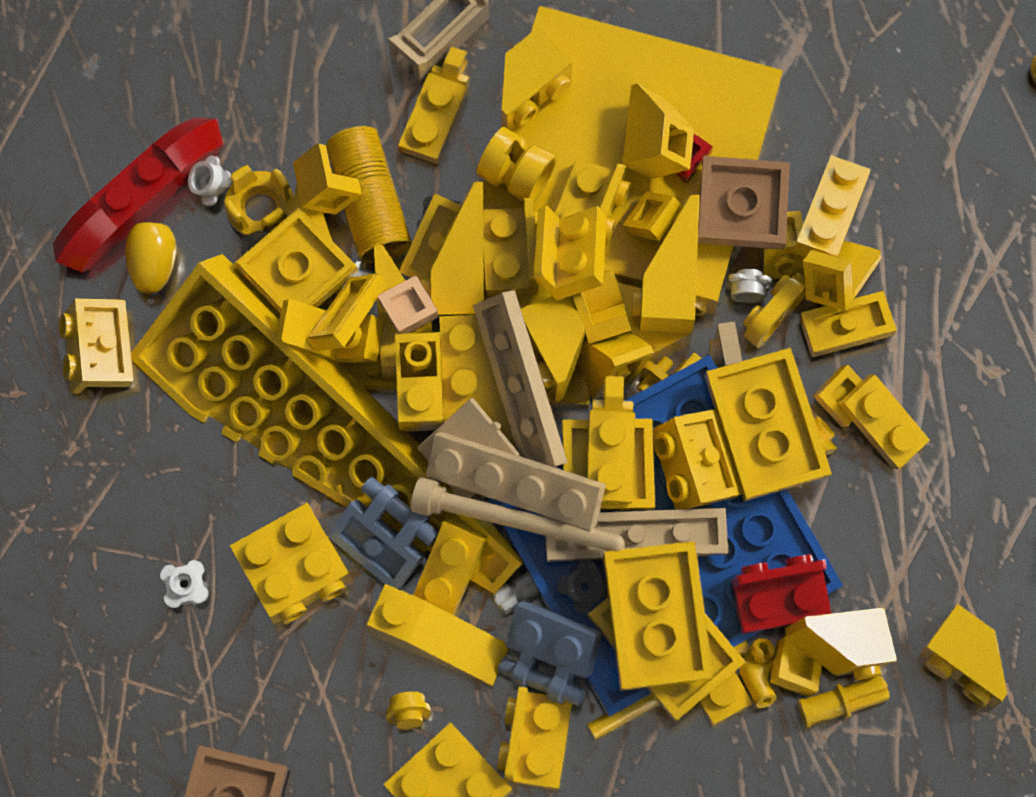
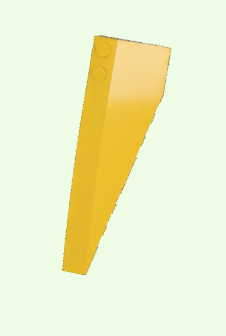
(222, 360)

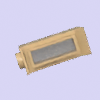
(435, 30)

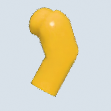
(757, 671)

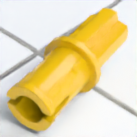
(842, 701)

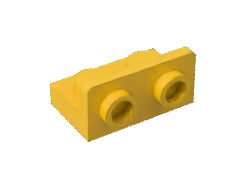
(594, 186)
(510, 249)
(569, 251)
(96, 344)
(696, 460)
(536, 740)

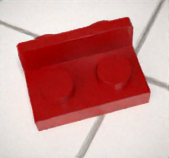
(780, 595)

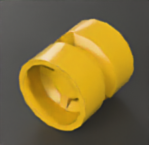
(515, 165)

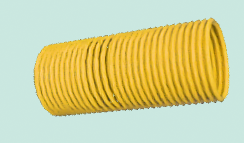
(377, 213)

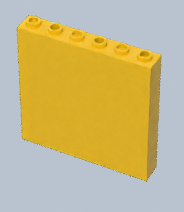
(716, 93)

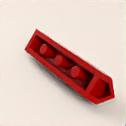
(136, 193)

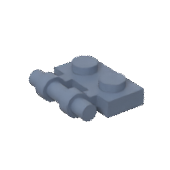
(375, 543)
(556, 641)

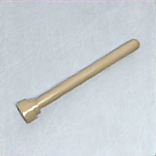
(431, 498)

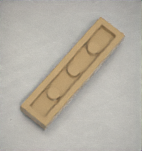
(519, 379)
(516, 480)
(651, 528)

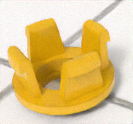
(249, 184)

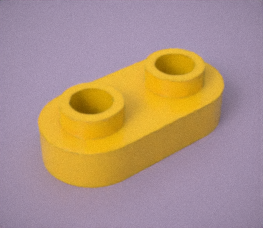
(764, 322)

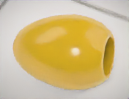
(150, 256)

